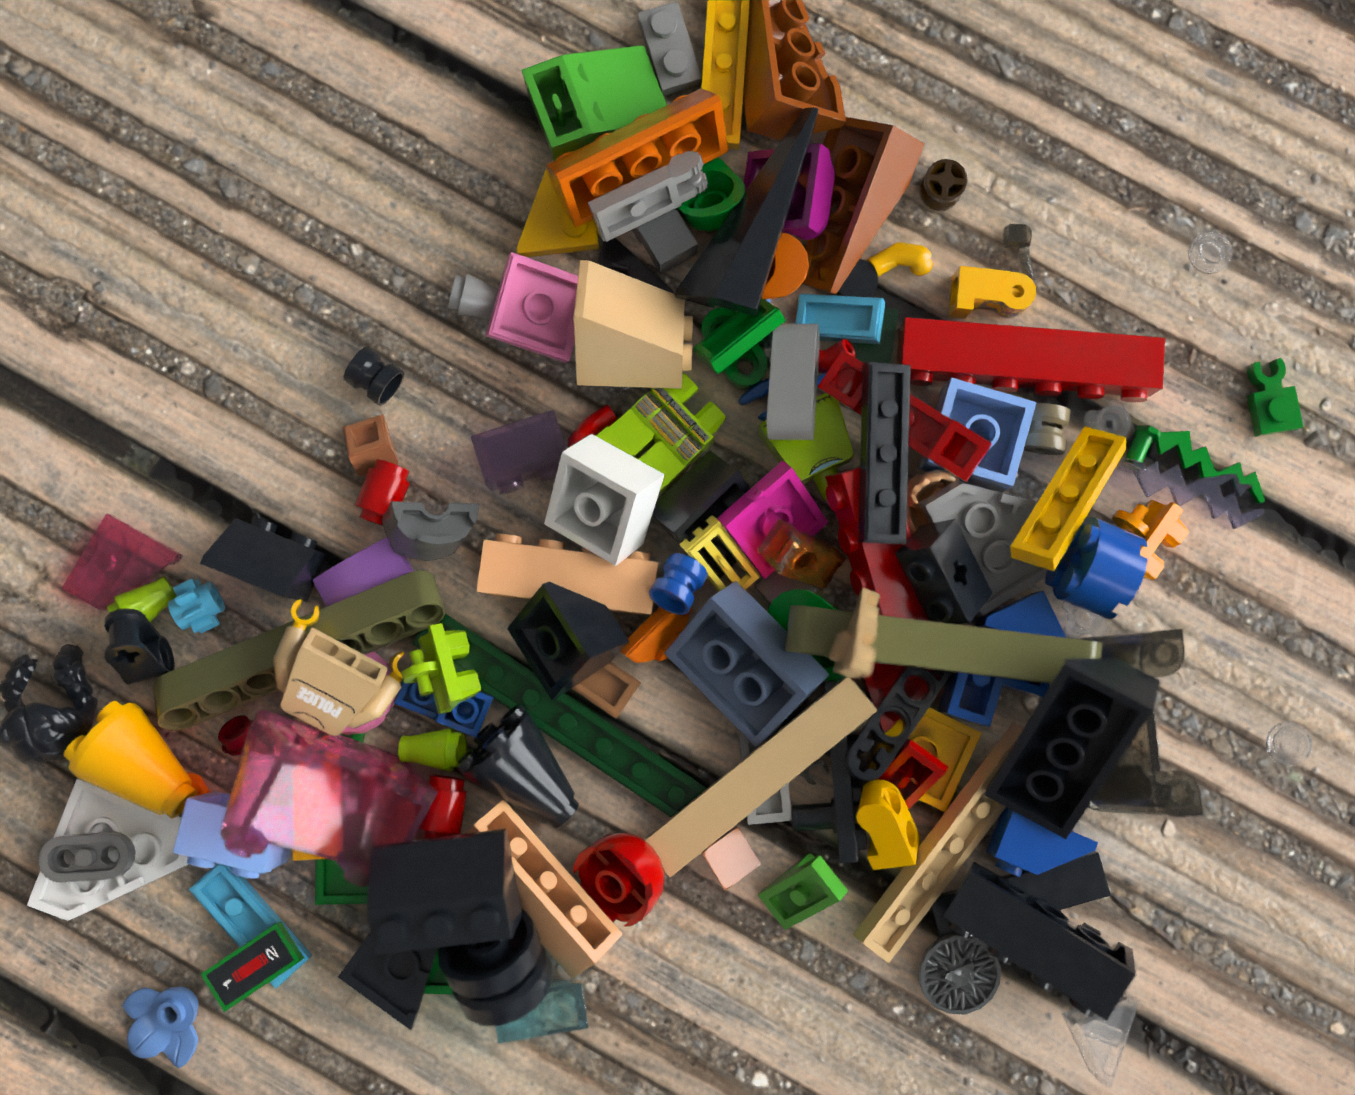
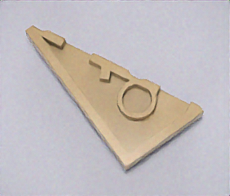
(852, 647)

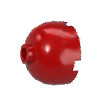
(621, 876)

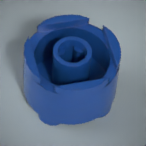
(1099, 568)

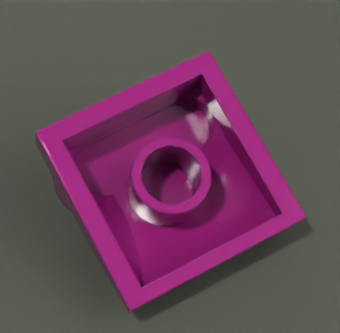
(813, 192)

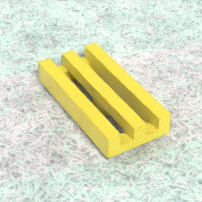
(703, 539)

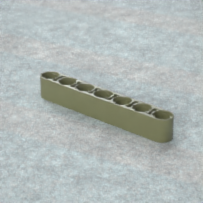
(942, 645)
(247, 669)

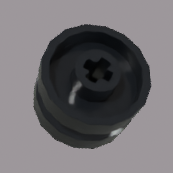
(498, 978)

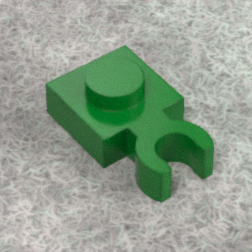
(1272, 407)

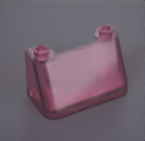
(321, 795)

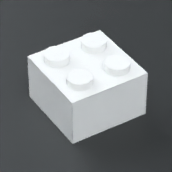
(603, 499)

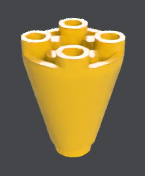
(131, 761)

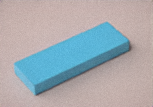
(240, 910)

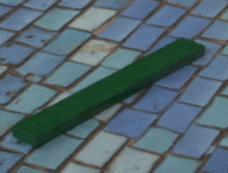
(575, 725)

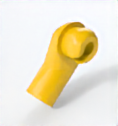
(902, 254)

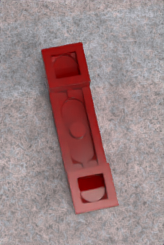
(930, 431)

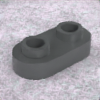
(90, 857)

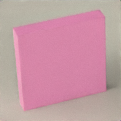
(535, 308)

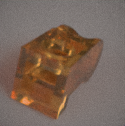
(800, 555)

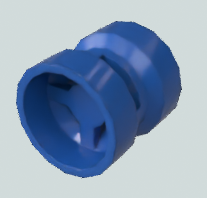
(680, 580)

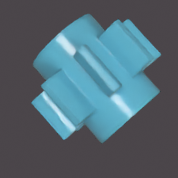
(196, 605)

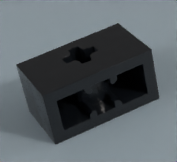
(944, 573)

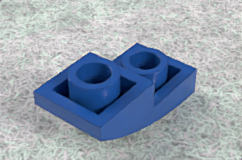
(465, 717)

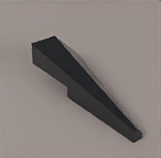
(741, 253)

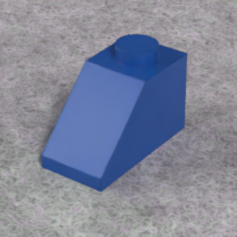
(1031, 847)

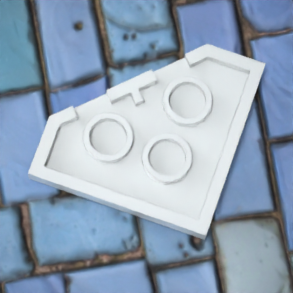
(99, 811)

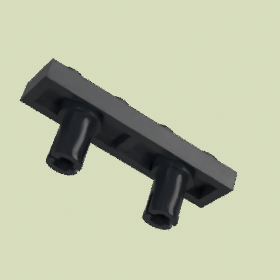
(841, 811)

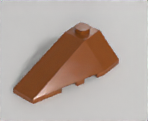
(786, 71)
(871, 174)

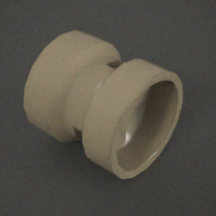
(1047, 429)

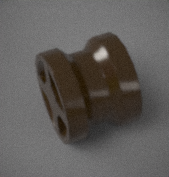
(947, 175)

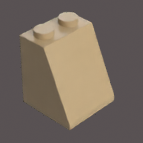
(628, 331)

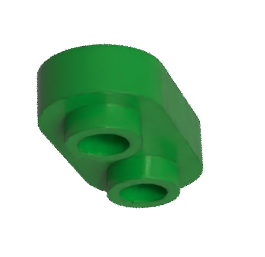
(754, 356)

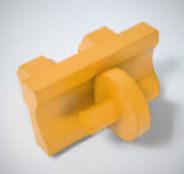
(1157, 525)

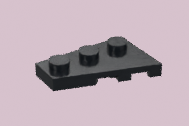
(391, 979)

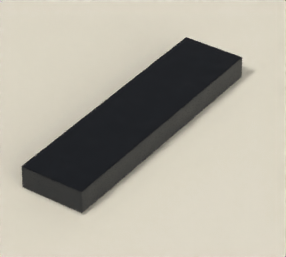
(884, 453)
(1061, 886)

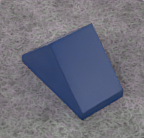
(1027, 615)

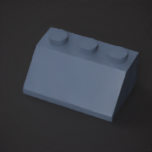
(741, 663)

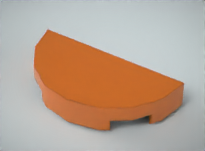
(655, 636)

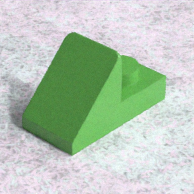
(802, 891)

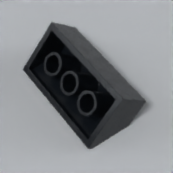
(1074, 741)

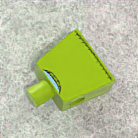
(819, 456)

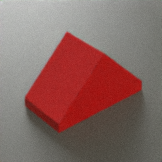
(913, 772)

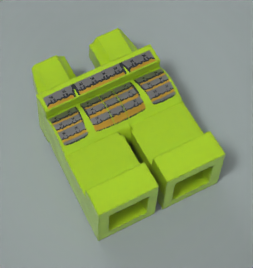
(668, 423)

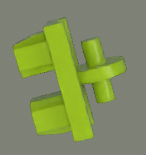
(435, 670)

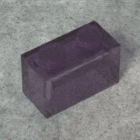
(520, 452)

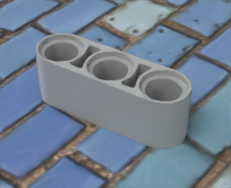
(793, 382)

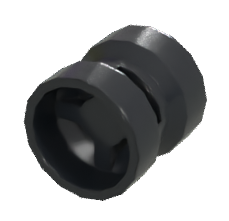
(373, 375)

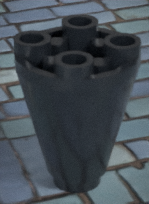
(520, 768)

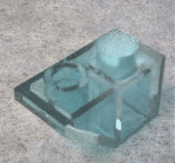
(557, 1013)

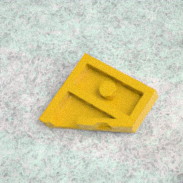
(551, 229)

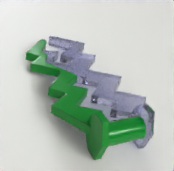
(1208, 484)

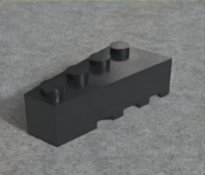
(1041, 941)

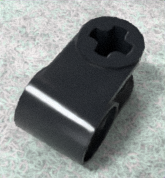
(136, 647)

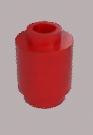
(381, 486)
(447, 809)

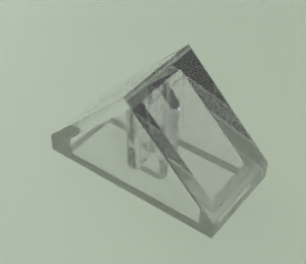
(1102, 1040)

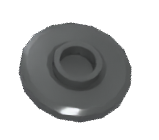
(958, 974)

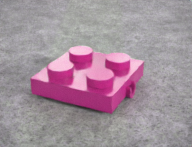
(754, 514)

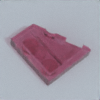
(117, 562)

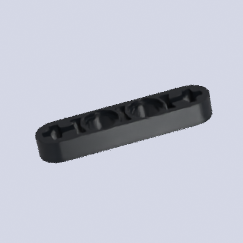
(910, 714)

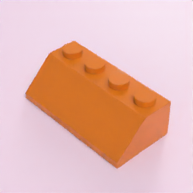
(638, 149)

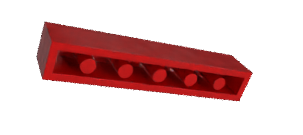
(1032, 358)

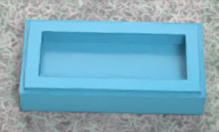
(843, 317)

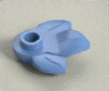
(159, 1027)

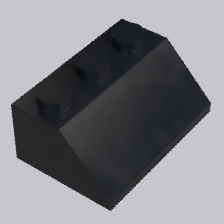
(442, 892)

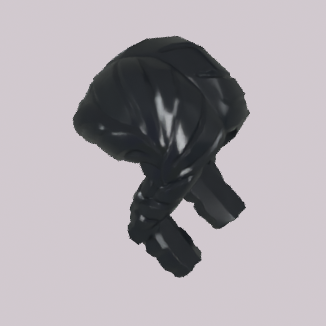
(39, 730)

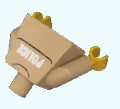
(329, 681)

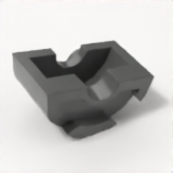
(424, 535)

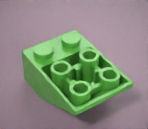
(591, 94)

